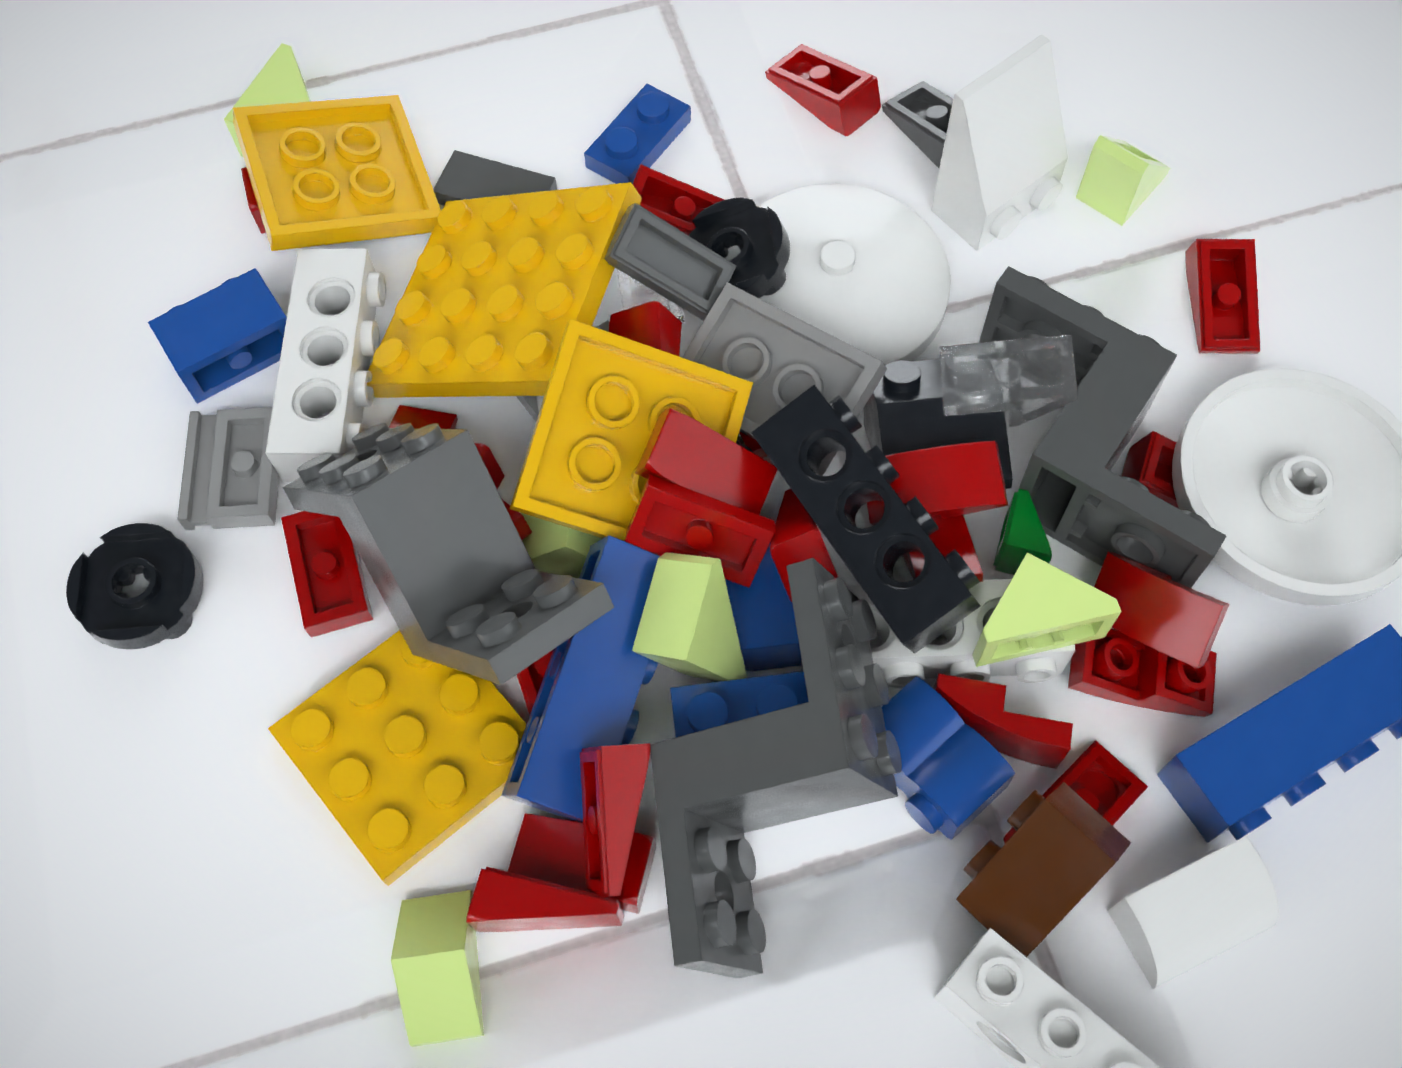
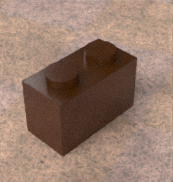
(1042, 869)

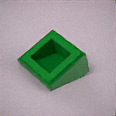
(1021, 535)

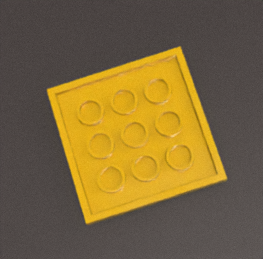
(499, 293)

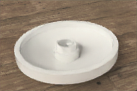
(861, 269)
(1298, 483)

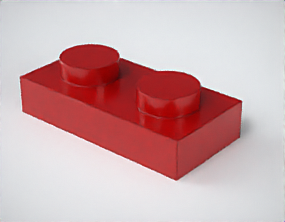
(694, 524)
(325, 573)

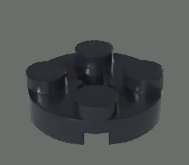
(756, 233)
(155, 614)

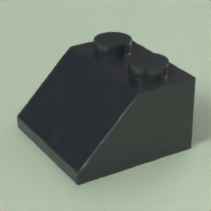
(909, 415)

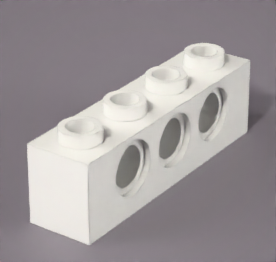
(326, 322)
(956, 657)
(1030, 1014)

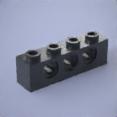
(796, 444)

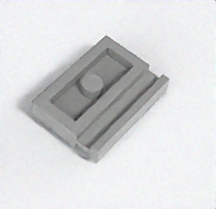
(227, 471)

